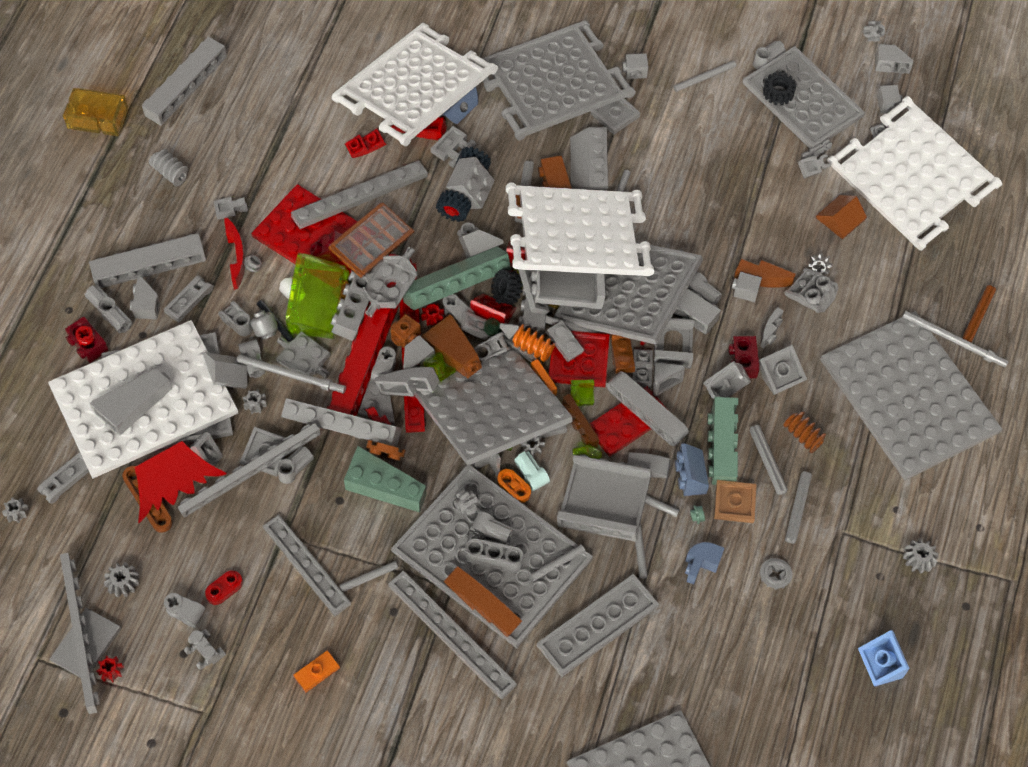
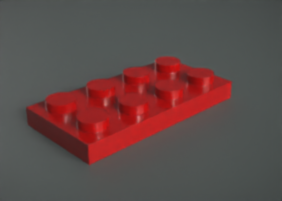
(619, 427)

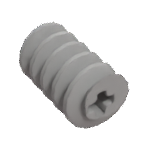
(169, 167)

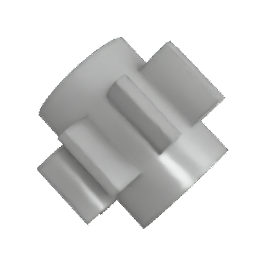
(874, 31)
(824, 261)
(256, 406)
(538, 444)
(466, 502)
(15, 510)

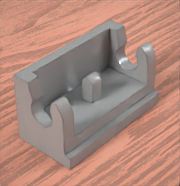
(727, 381)

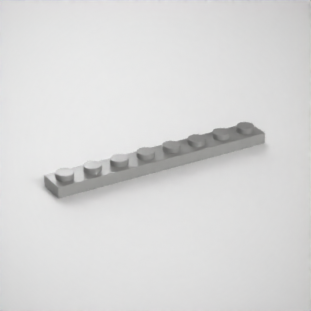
(359, 194)
(242, 473)
(452, 635)
(81, 640)

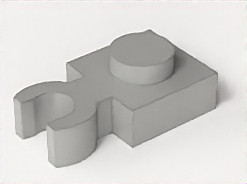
(812, 165)

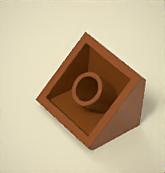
(842, 215)

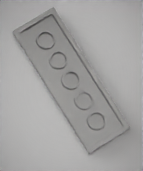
(597, 625)

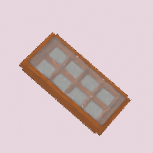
(371, 239)

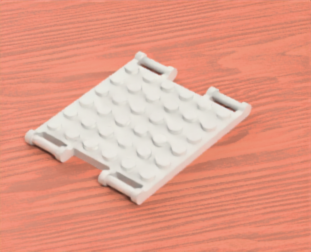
(414, 82)
(914, 173)
(578, 230)

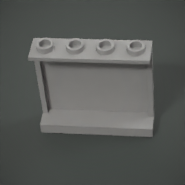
(568, 288)
(605, 497)

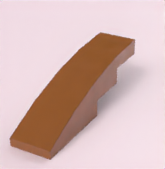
(482, 600)

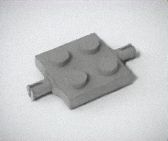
(303, 355)

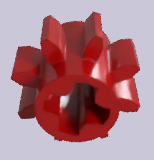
(432, 314)
(104, 669)

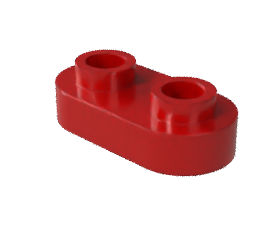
(225, 588)

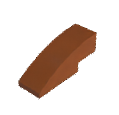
(771, 275)

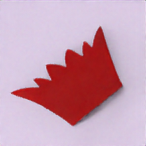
(168, 473)

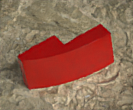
(364, 145)

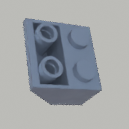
(692, 471)

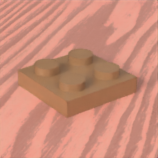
(735, 501)

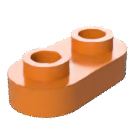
(515, 486)

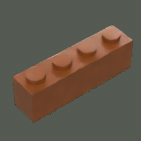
(554, 173)

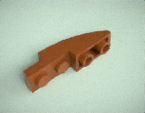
(622, 354)

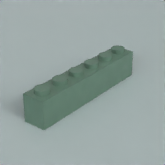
(456, 277)

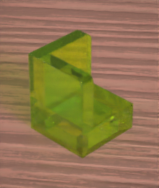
(439, 367)
(582, 392)

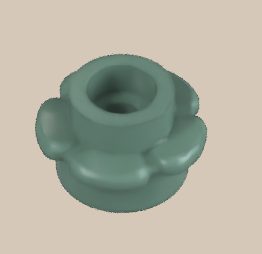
(697, 514)

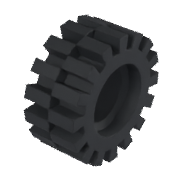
(779, 96)
(507, 287)

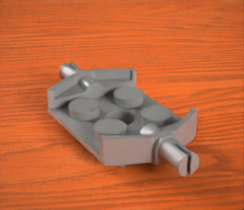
(394, 269)

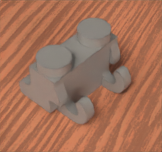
(204, 648)

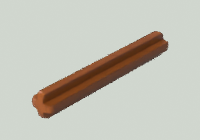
(979, 313)

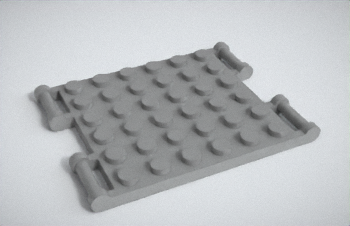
(554, 79)

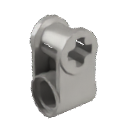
(455, 307)
(234, 317)
(493, 346)
(384, 365)
(186, 611)

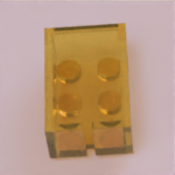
(95, 112)

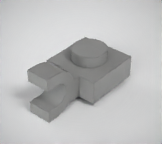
(227, 207)

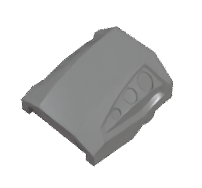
(813, 290)

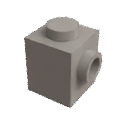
(635, 66)
(888, 98)
(746, 286)

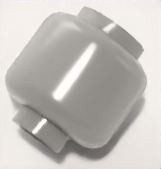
(264, 324)

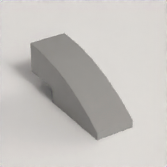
(408, 381)

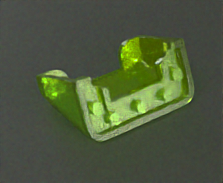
(314, 295)

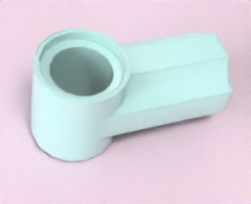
(533, 474)

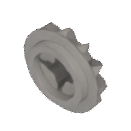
(777, 565)

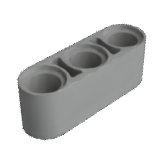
(486, 548)

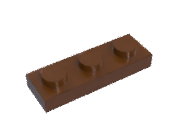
(580, 423)

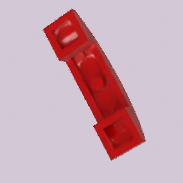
(237, 270)

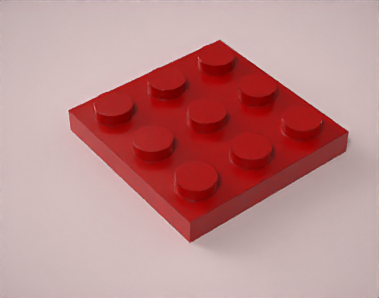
(586, 366)

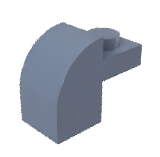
(705, 556)

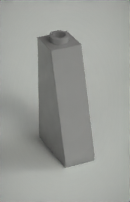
(132, 400)

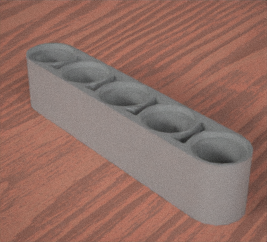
(647, 408)

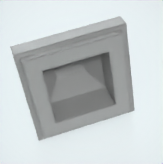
(509, 329)

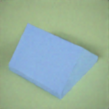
(884, 659)

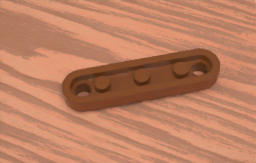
(154, 516)

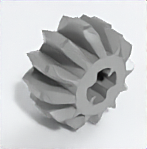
(920, 556)
(125, 585)

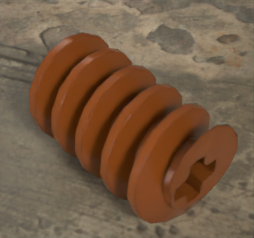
(805, 431)

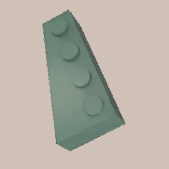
(723, 440)
(383, 482)

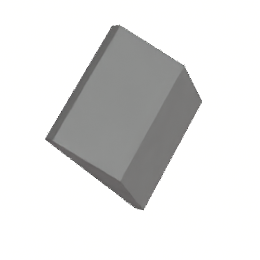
(226, 370)
(782, 370)

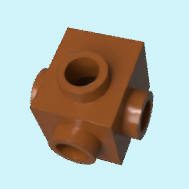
(404, 331)

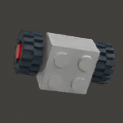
(467, 185)

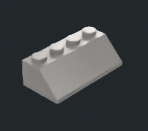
(589, 159)

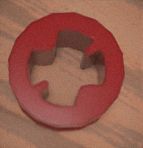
(83, 330)

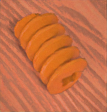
(532, 343)

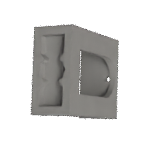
(685, 358)

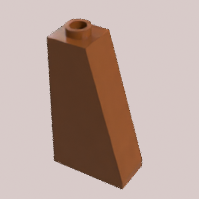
(452, 343)

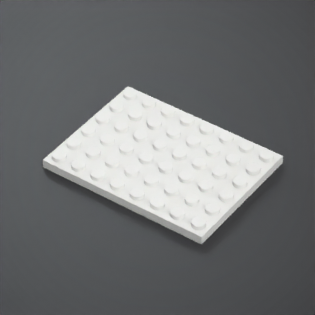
(184, 410)

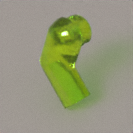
(587, 450)

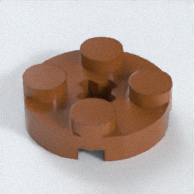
(392, 451)

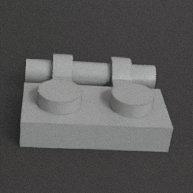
(448, 143)

